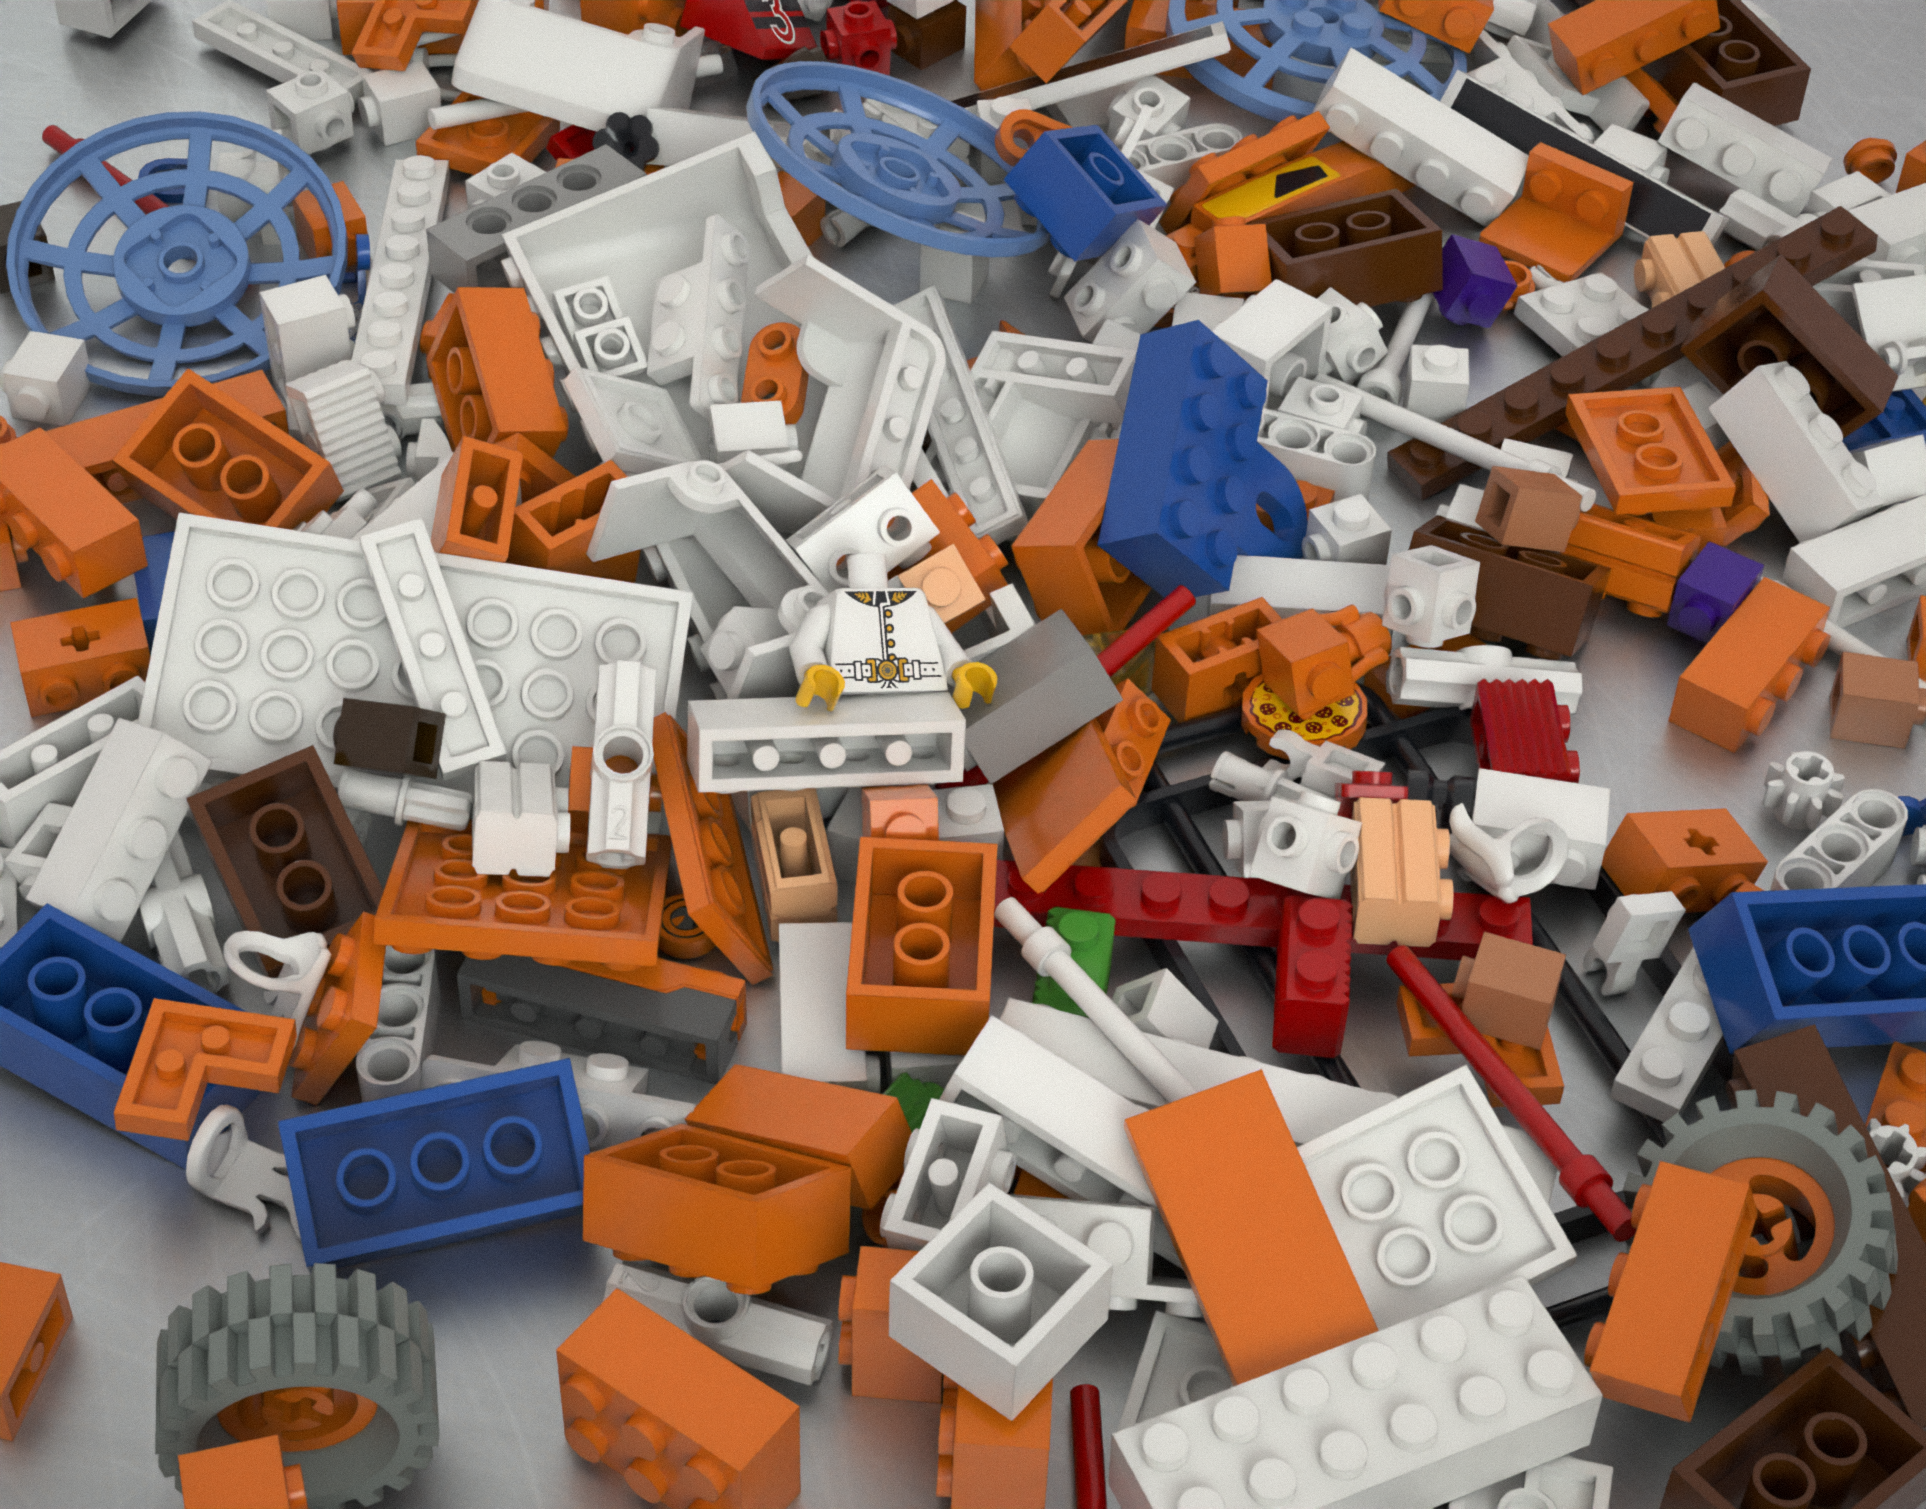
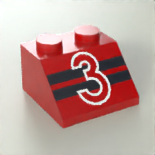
(753, 26)

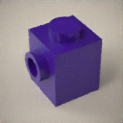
(1473, 282)
(1712, 591)

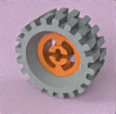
(1803, 1163)
(305, 1358)

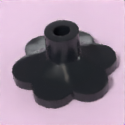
(625, 133)

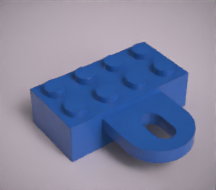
(1194, 468)

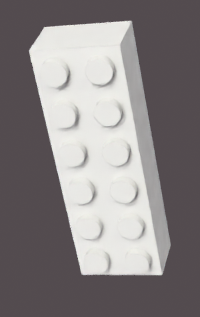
(1377, 1420)

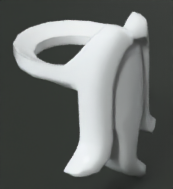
(1490, 859)
(304, 965)
(237, 1169)

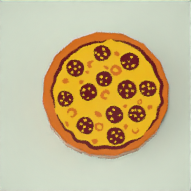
(1266, 714)

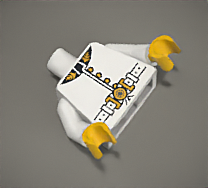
(881, 643)

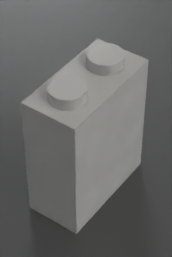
(1042, 694)

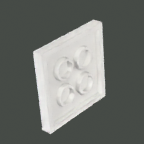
(1433, 1201)

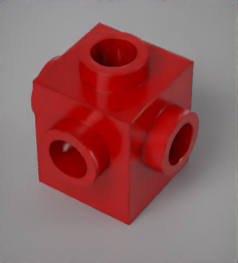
(859, 36)

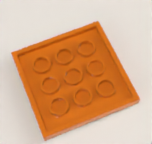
(572, 915)

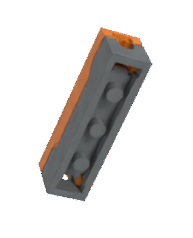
(651, 1016)

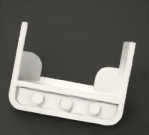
(572, 66)
(878, 397)
(708, 504)

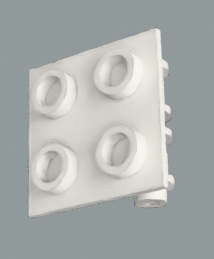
(1895, 325)

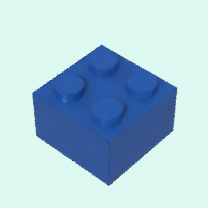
(1082, 190)

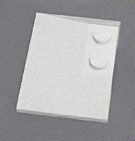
(1047, 404)

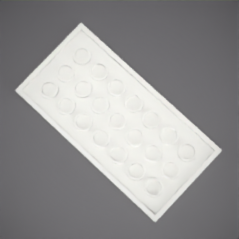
(282, 624)

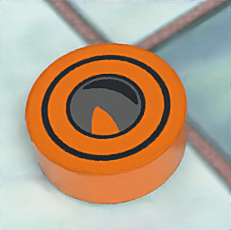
(679, 932)

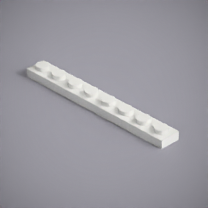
(401, 275)

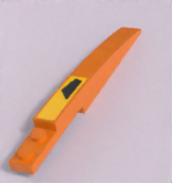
(1300, 184)

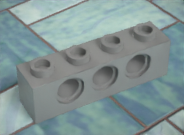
(471, 244)

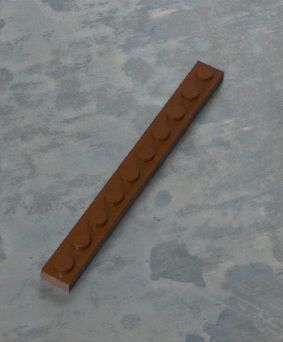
(1622, 354)

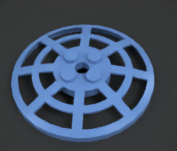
(1311, 32)
(884, 170)
(173, 234)

